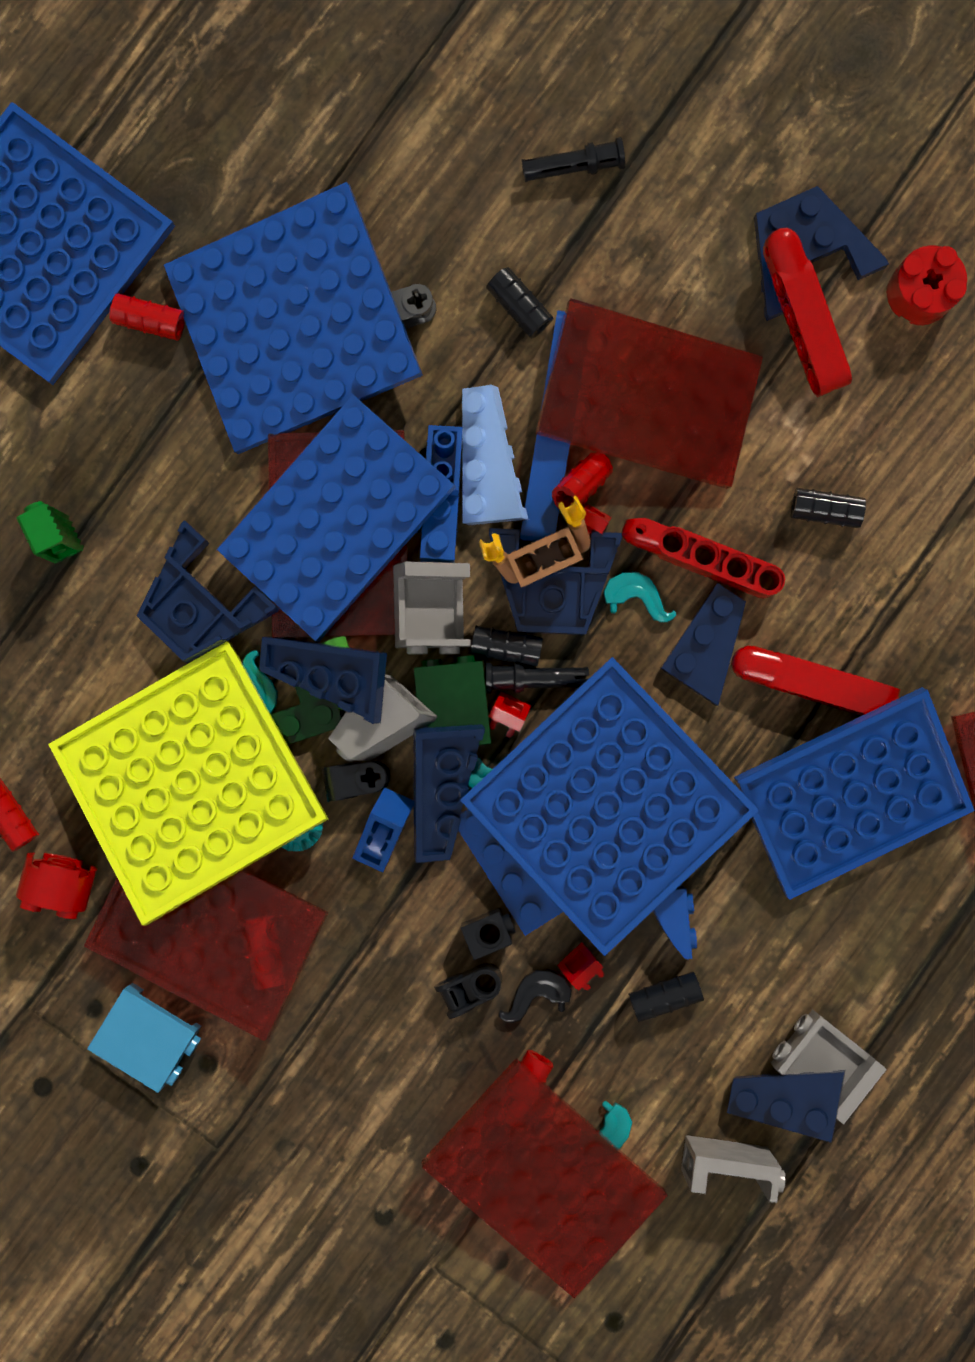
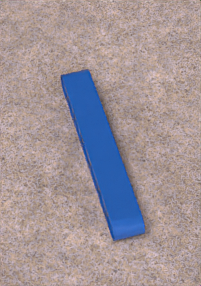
(546, 471)

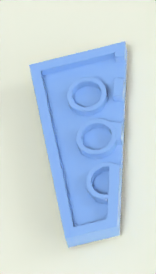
(488, 473)

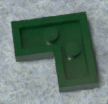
(308, 719)

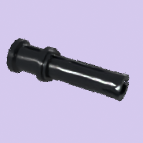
(590, 158)
(518, 677)

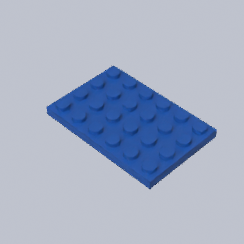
(336, 518)
(855, 793)

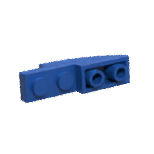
(440, 530)
(674, 920)

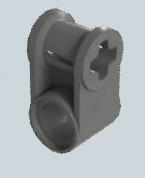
(406, 305)

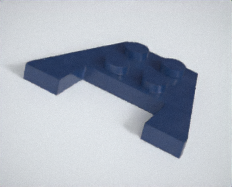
(821, 231)
(565, 598)
(187, 613)

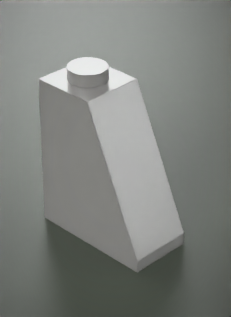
(400, 715)

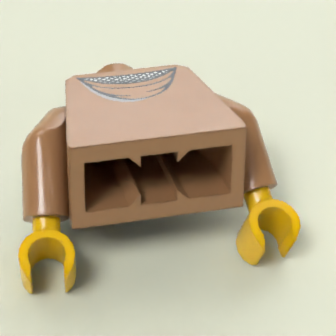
(544, 555)

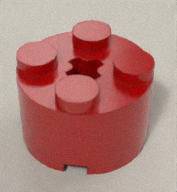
(943, 288)
(55, 884)

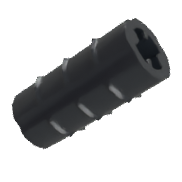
(519, 302)
(828, 508)
(506, 646)
(666, 996)

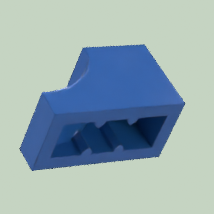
(383, 829)

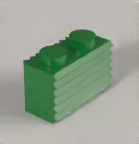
(49, 532)

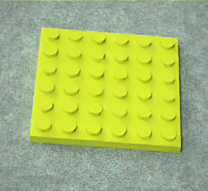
(187, 783)

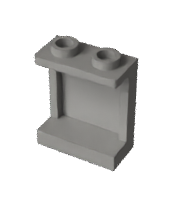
(429, 606)
(823, 1048)
(732, 1159)

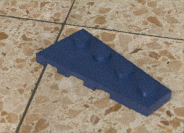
(329, 672)
(441, 779)

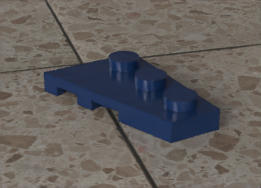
(707, 645)
(793, 1102)

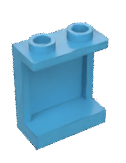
(144, 1039)

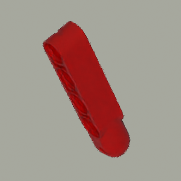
(806, 313)
(752, 567)
(811, 680)

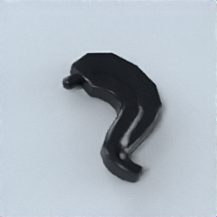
(538, 983)

